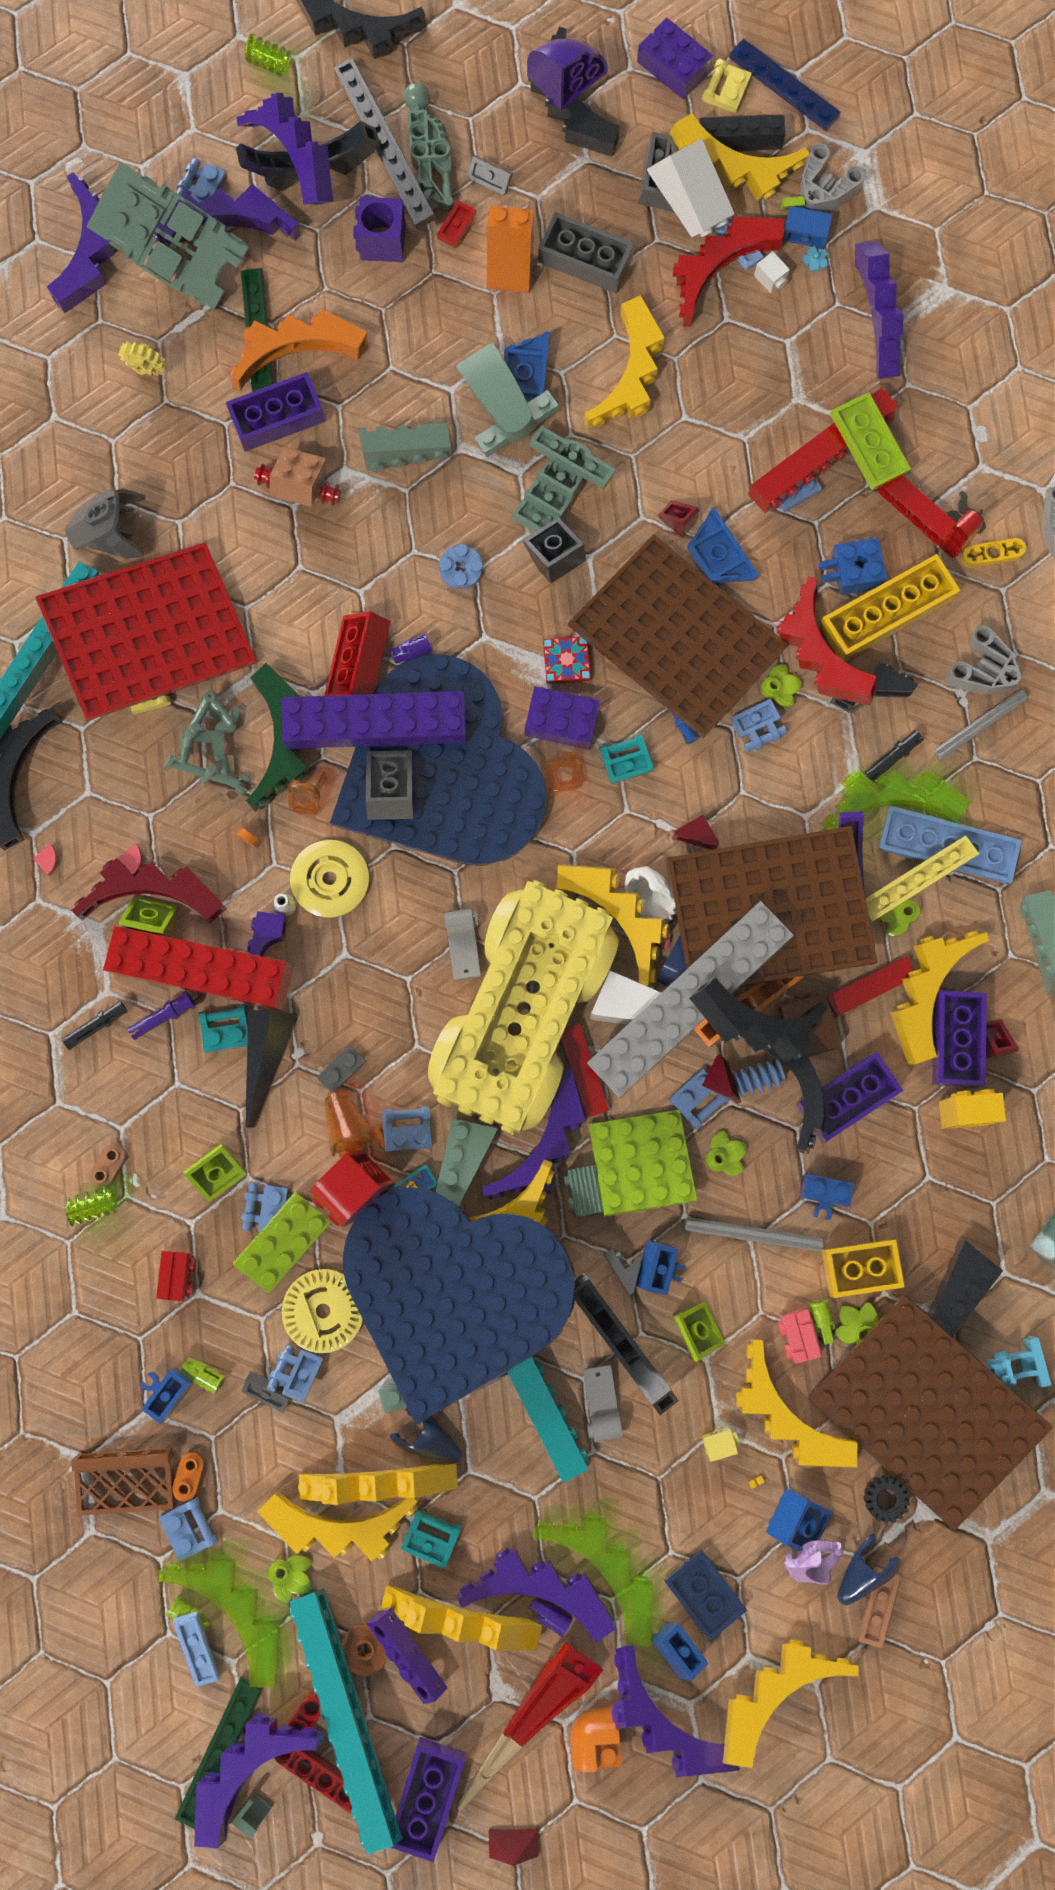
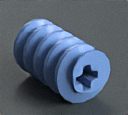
(757, 1079)

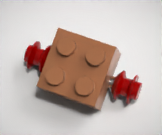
(298, 478)

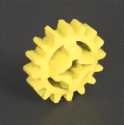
(142, 359)

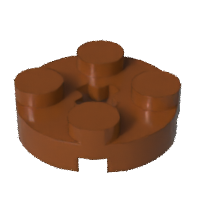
(358, 1663)

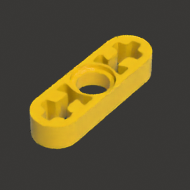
(1001, 546)

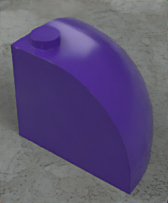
(565, 69)

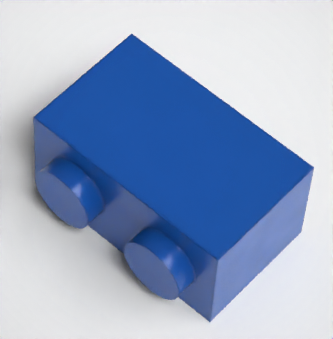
(807, 227)
(679, 1651)

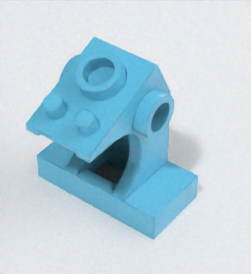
(1031, 1363)

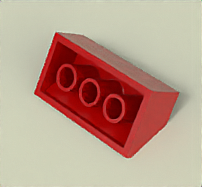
(358, 654)

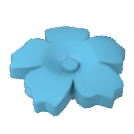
(815, 259)

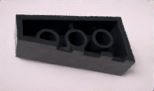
(963, 1286)

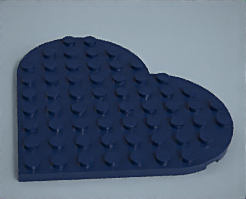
(469, 798)
(454, 1295)

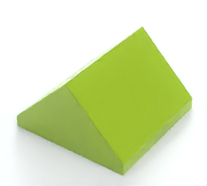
(149, 916)
(215, 1172)
(699, 1330)

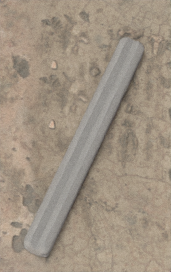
(980, 724)

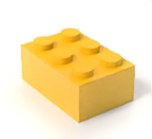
(972, 1109)
(862, 1268)

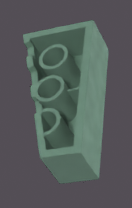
(404, 445)
(1040, 921)
(463, 1157)

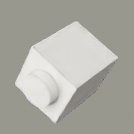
(772, 272)

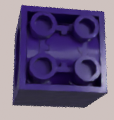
(375, 213)

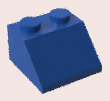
(798, 1520)

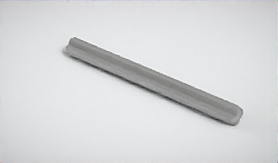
(754, 1234)

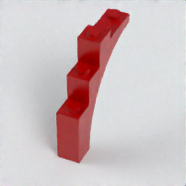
(742, 238)
(833, 675)

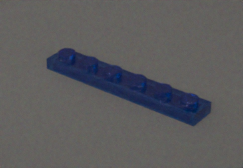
(784, 84)

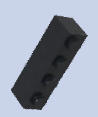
(747, 132)

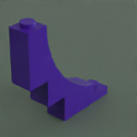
(249, 210)

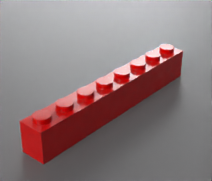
(809, 460)

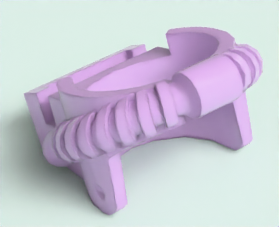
(809, 1562)

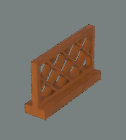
(119, 1461)

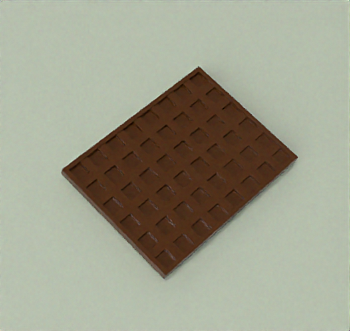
(678, 635)
(803, 879)
(930, 1412)

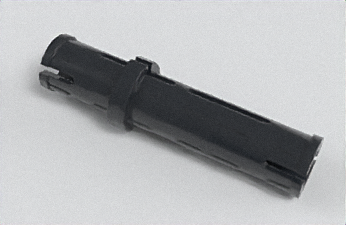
(901, 750)
(86, 1030)

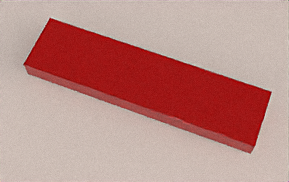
(869, 987)
(584, 1076)

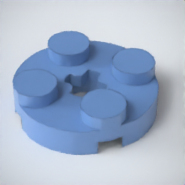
(460, 579)

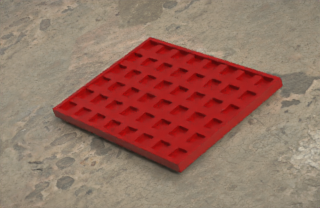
(145, 631)

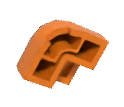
(595, 1741)

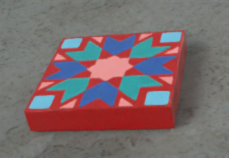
(566, 660)

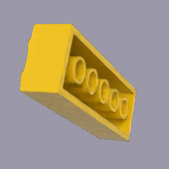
(889, 608)

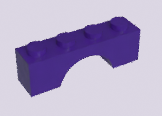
(268, 930)

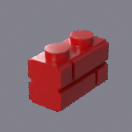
(175, 1276)

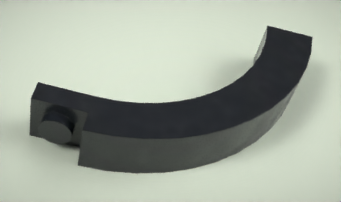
(813, 1099)

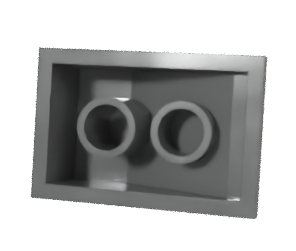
(389, 785)

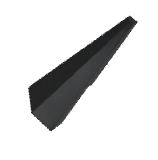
(265, 1044)

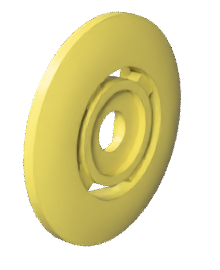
(325, 899)
(301, 1317)

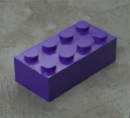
(276, 411)
(959, 1039)
(856, 1095)
(427, 1797)

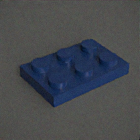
(705, 1595)

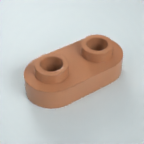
(107, 1166)

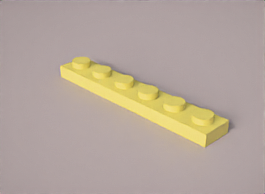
(920, 878)

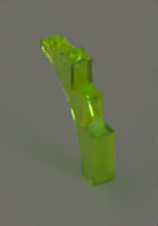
(928, 794)
(613, 1562)
(240, 1606)

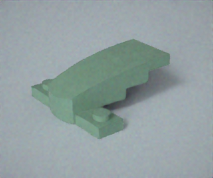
(502, 400)
(559, 479)

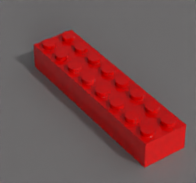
(198, 968)

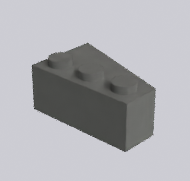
(657, 149)

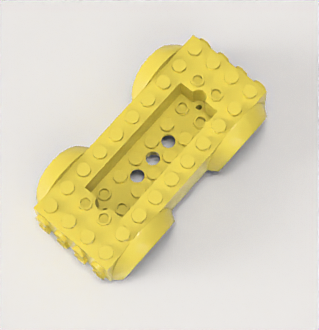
(529, 939)

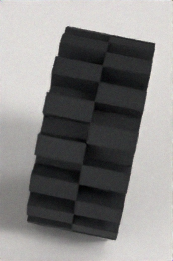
(899, 1506)

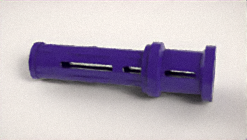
(171, 1010)

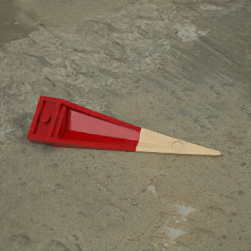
(554, 1690)

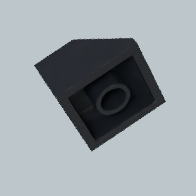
(555, 550)

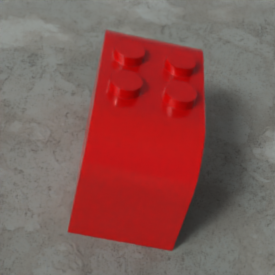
(350, 1187)

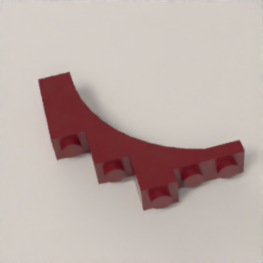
(150, 880)

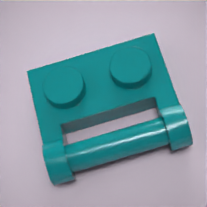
(628, 765)
(225, 1036)
(428, 1545)

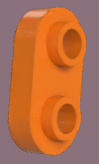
(188, 1477)

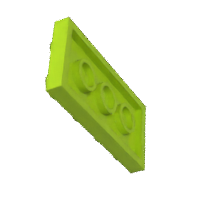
(870, 441)
(281, 1242)

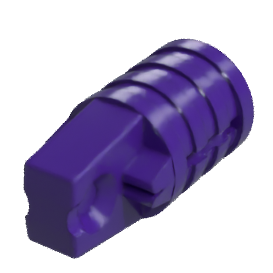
(411, 649)
(551, 1617)

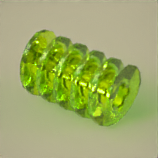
(268, 58)
(90, 1206)

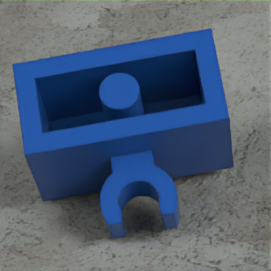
(826, 1192)
(658, 1267)
(165, 1394)

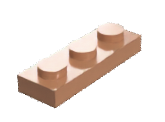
(878, 1612)

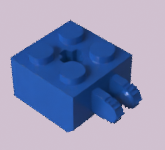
(846, 562)

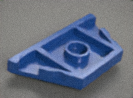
(529, 364)
(719, 552)

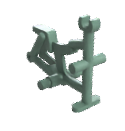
(192, 734)

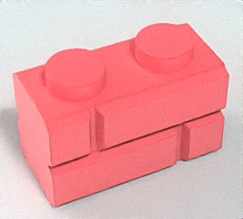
(800, 1336)

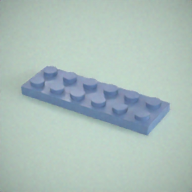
(923, 836)

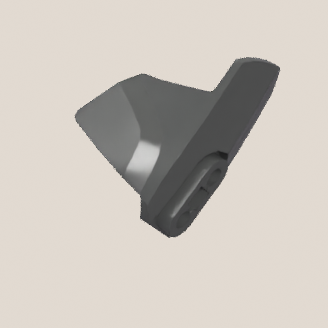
(96, 524)

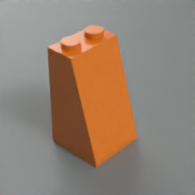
(510, 248)

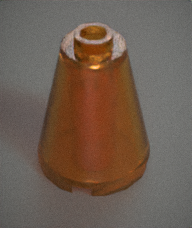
(345, 1124)

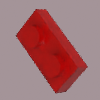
(456, 224)

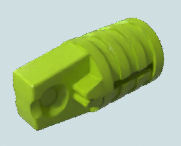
(822, 1320)
(202, 1375)
(182, 1608)

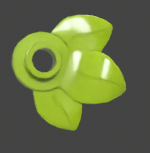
(784, 685)
(898, 921)
(729, 1152)
(855, 1322)
(294, 1577)

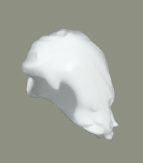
(655, 891)

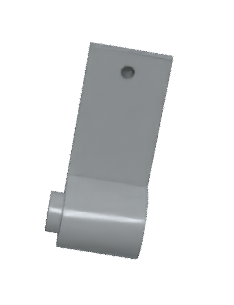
(462, 943)
(602, 1404)

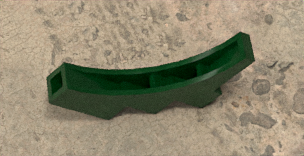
(284, 764)

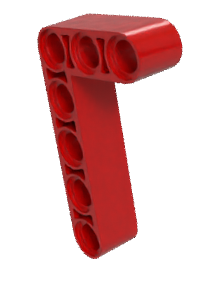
(929, 518)
(319, 1764)

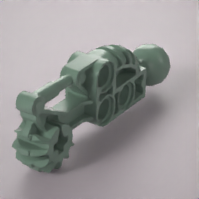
(433, 141)

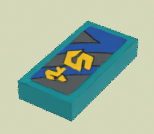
(420, 1178)

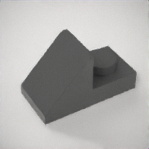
(626, 1275)

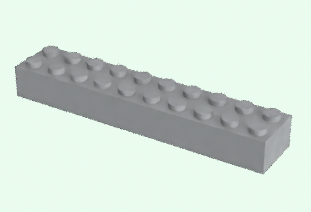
(673, 1014)

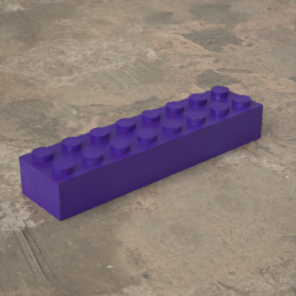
(373, 720)

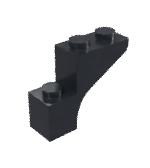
(888, 685)

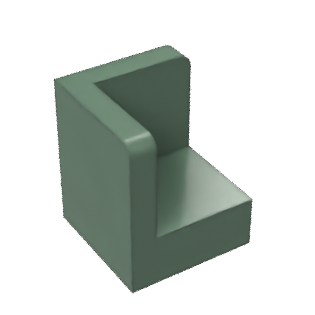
(251, 1814)

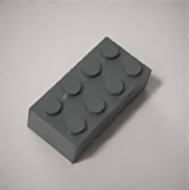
(585, 252)

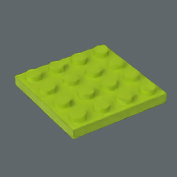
(642, 1163)

